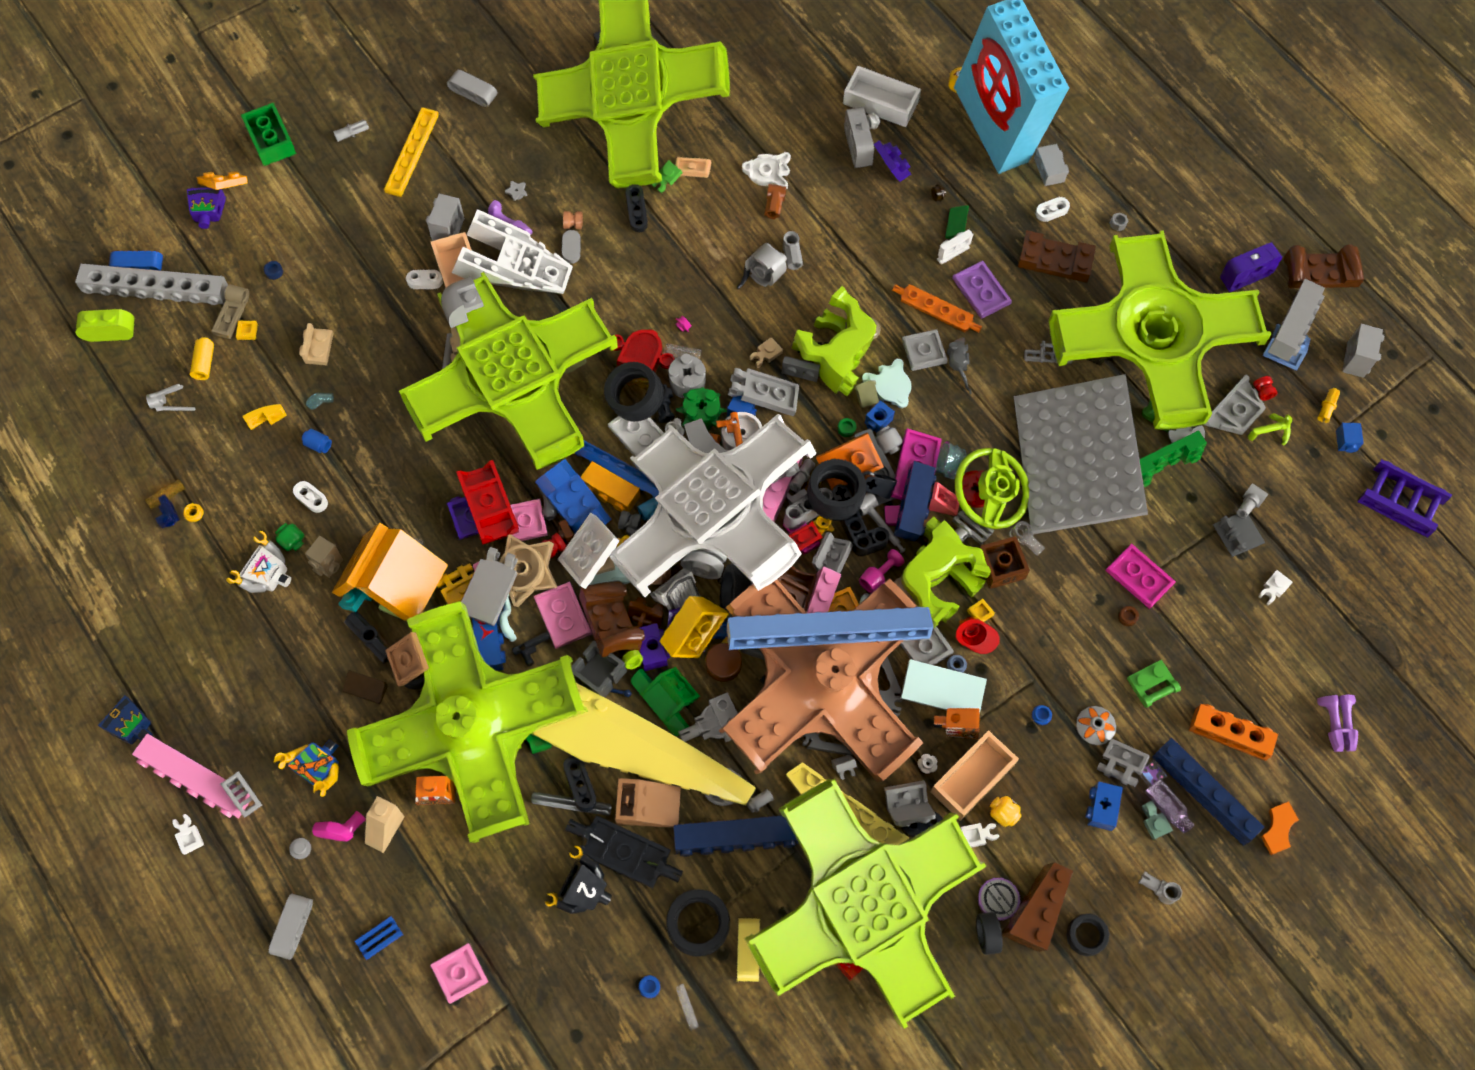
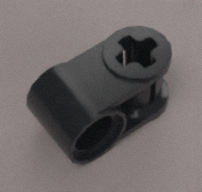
(879, 484)

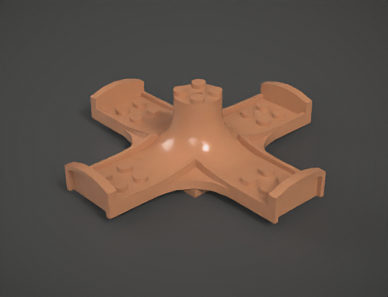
(822, 690)

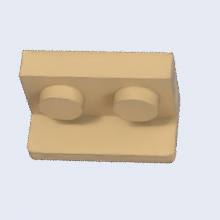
(316, 345)

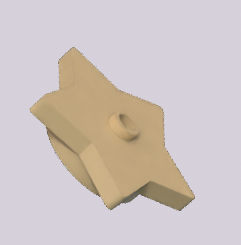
(537, 573)

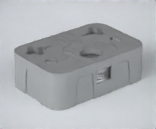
(859, 137)

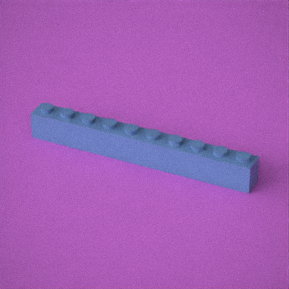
(829, 628)

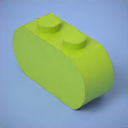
(105, 325)

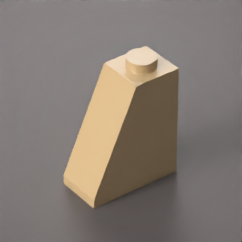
(382, 824)

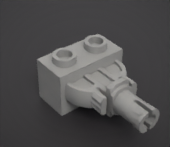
(711, 720)

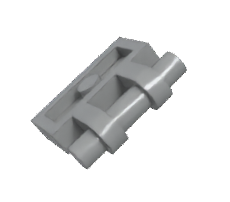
(1125, 757)

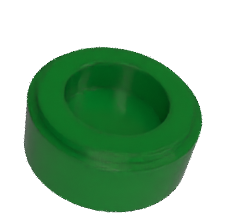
(846, 427)

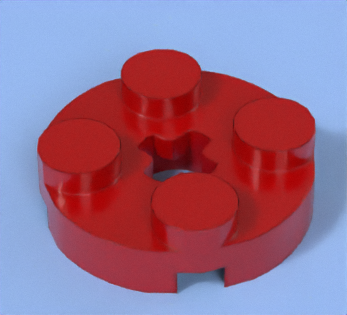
(969, 480)

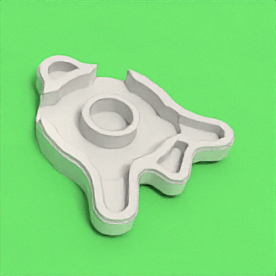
(768, 169)

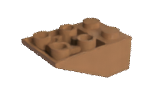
(647, 803)

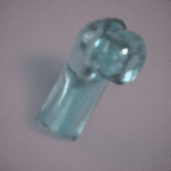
(318, 398)

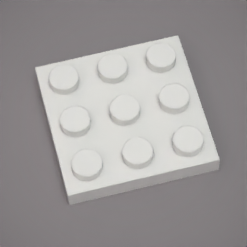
(588, 550)

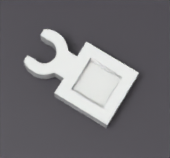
(1275, 586)
(976, 835)
(188, 837)

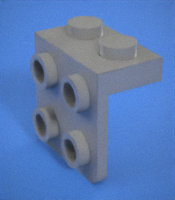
(908, 803)

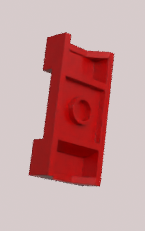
(488, 503)

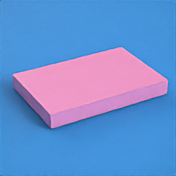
(562, 615)

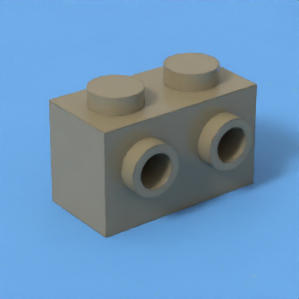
(324, 557)

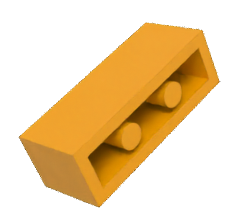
(610, 487)

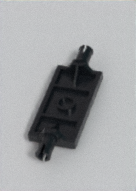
(624, 851)

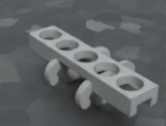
(1042, 354)

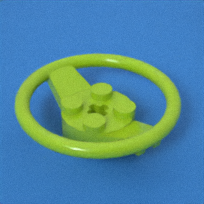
(994, 496)

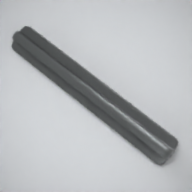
(567, 803)

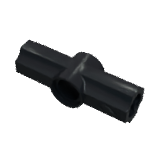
(362, 630)

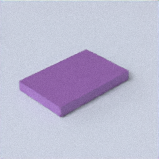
(981, 289)

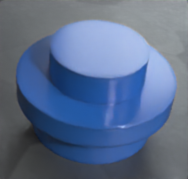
(1041, 715)

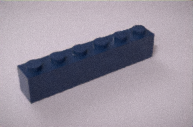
(1208, 792)
(732, 835)

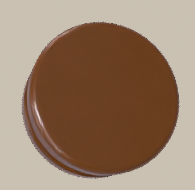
(723, 663)

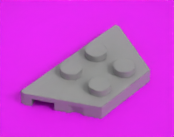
(1237, 409)

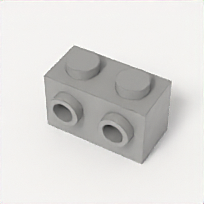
(1051, 164)

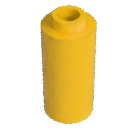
(202, 359)

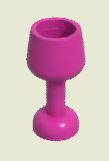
(874, 577)

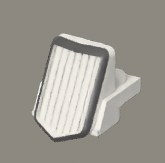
(676, 590)

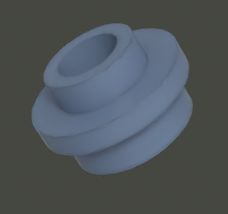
(957, 659)

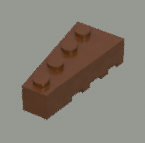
(1040, 908)

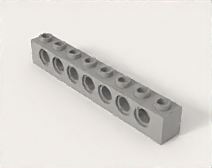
(139, 284)

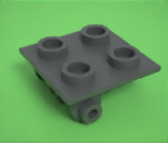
(1238, 534)

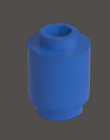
(316, 441)

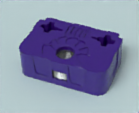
(1250, 267)

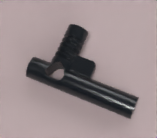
(530, 647)

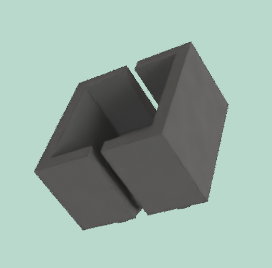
(599, 671)

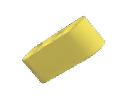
(747, 966)

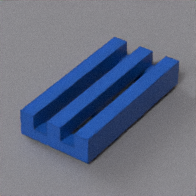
(378, 928)

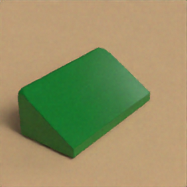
(956, 221)

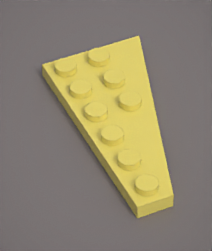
(805, 778)

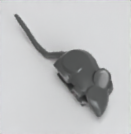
(959, 358)

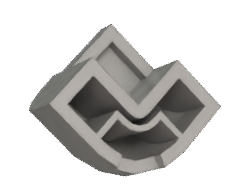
(460, 299)

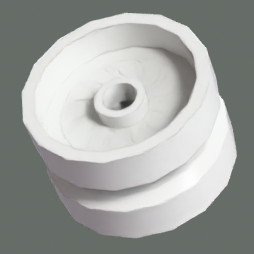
(748, 425)
(704, 563)

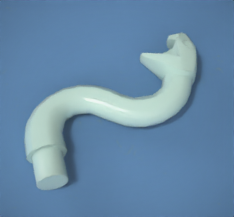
(505, 627)

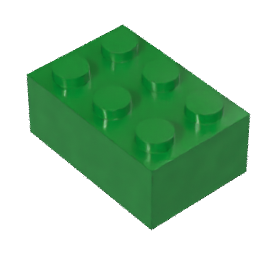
(268, 134)

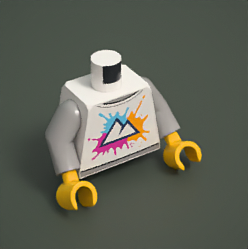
(263, 570)

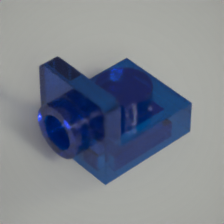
(169, 513)

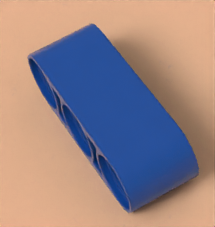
(136, 259)

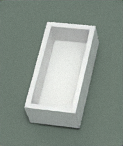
(882, 96)

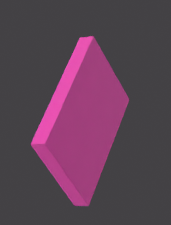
(1140, 576)

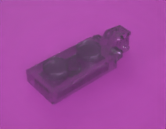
(1169, 805)

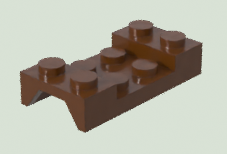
(1056, 257)

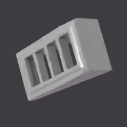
(233, 779)

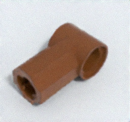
(775, 197)

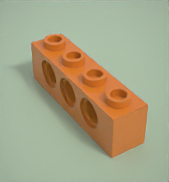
(1222, 734)

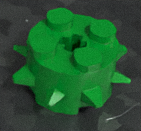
(701, 404)

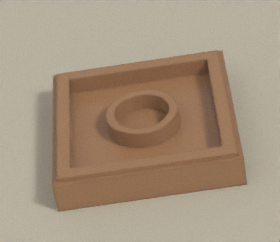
(407, 659)

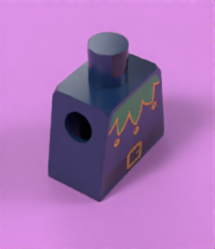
(126, 722)

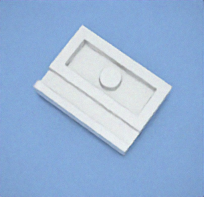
(955, 246)

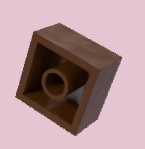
(1005, 562)

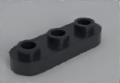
(634, 203)
(577, 777)

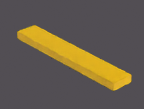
(411, 152)

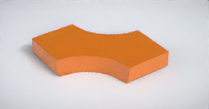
(1281, 821)

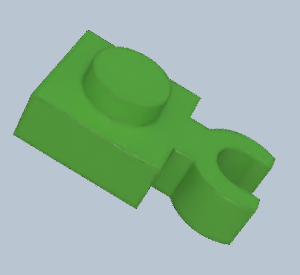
(669, 175)

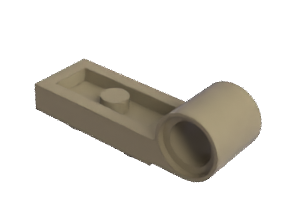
(231, 312)

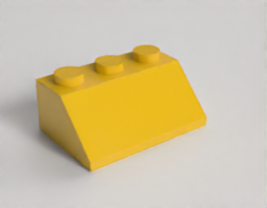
(693, 627)

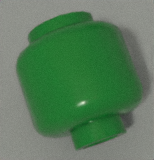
(289, 537)

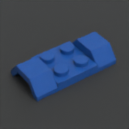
(570, 495)

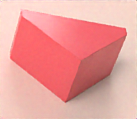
(943, 500)

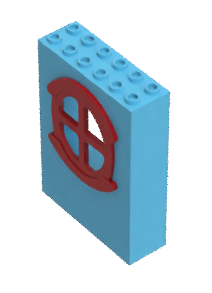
(1010, 84)

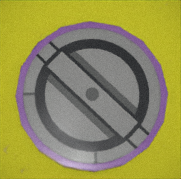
(999, 897)

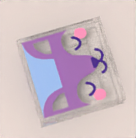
(1152, 773)

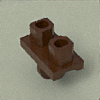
(645, 615)

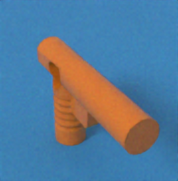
(732, 427)

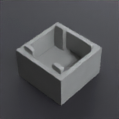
(445, 217)
(1363, 350)

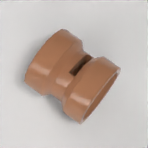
(571, 220)

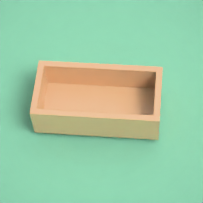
(446, 254)
(974, 775)

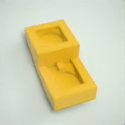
(270, 413)

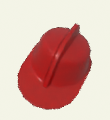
(977, 635)

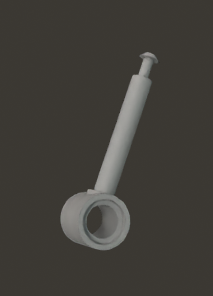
(867, 507)

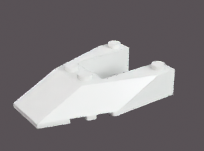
(521, 260)

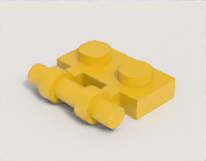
(456, 591)

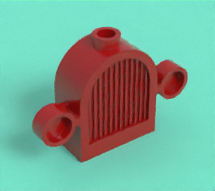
(645, 348)

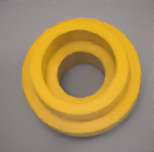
(189, 509)

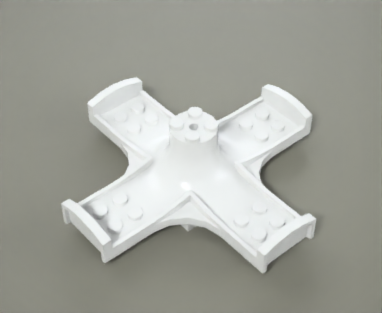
(713, 505)

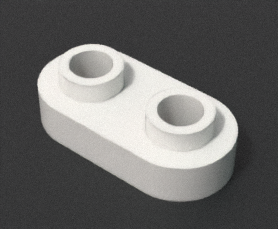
(1051, 209)
(424, 279)
(311, 497)

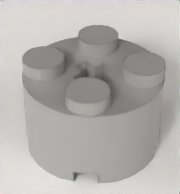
(766, 265)
(686, 374)

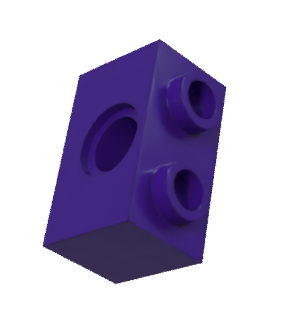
(653, 658)

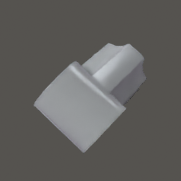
(792, 251)

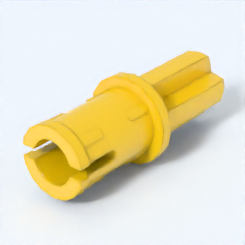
(1328, 405)

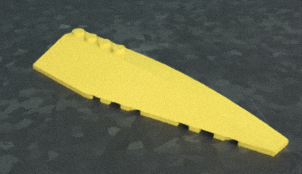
(634, 745)

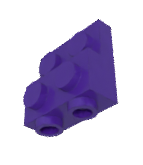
(893, 160)
(462, 517)

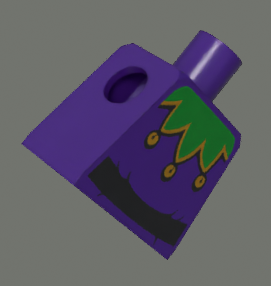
(205, 205)

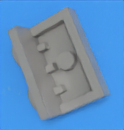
(832, 553)

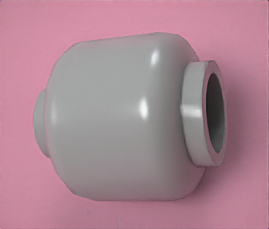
(888, 440)

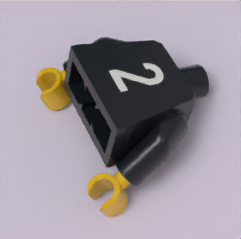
(582, 887)

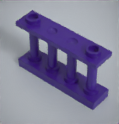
(1398, 513)

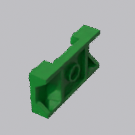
(1186, 449)

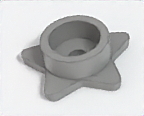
(516, 194)

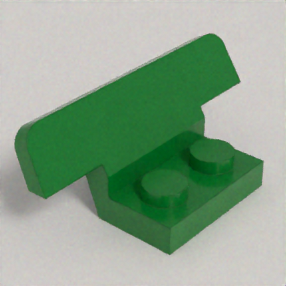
(666, 696)

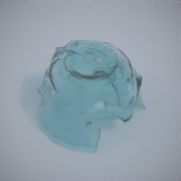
(950, 459)

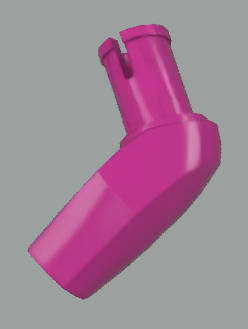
(338, 831)

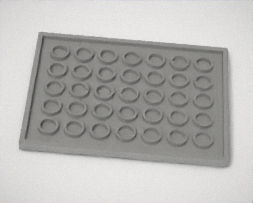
(1080, 455)

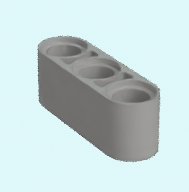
(472, 88)
(800, 512)
(290, 926)

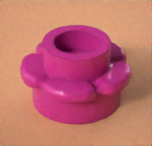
(683, 324)

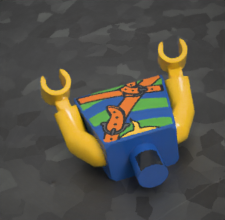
(313, 764)

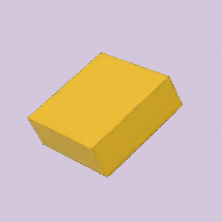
(246, 330)
(981, 610)

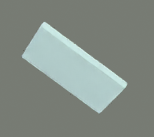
(941, 687)

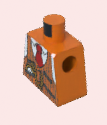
(960, 722)
(433, 790)

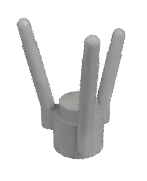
(157, 399)

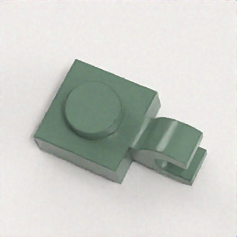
(1156, 823)

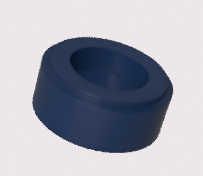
(273, 270)

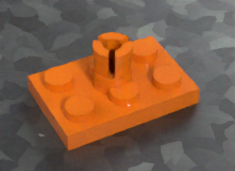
(857, 451)

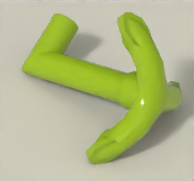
(1282, 424)

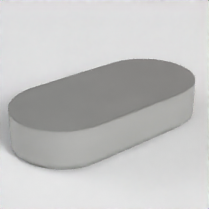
(571, 246)

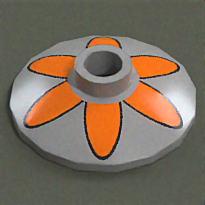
(1089, 731)

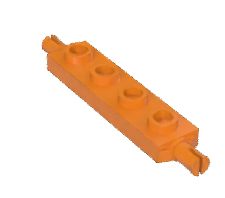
(937, 308)

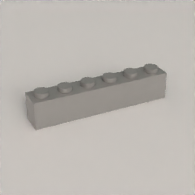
(1297, 321)

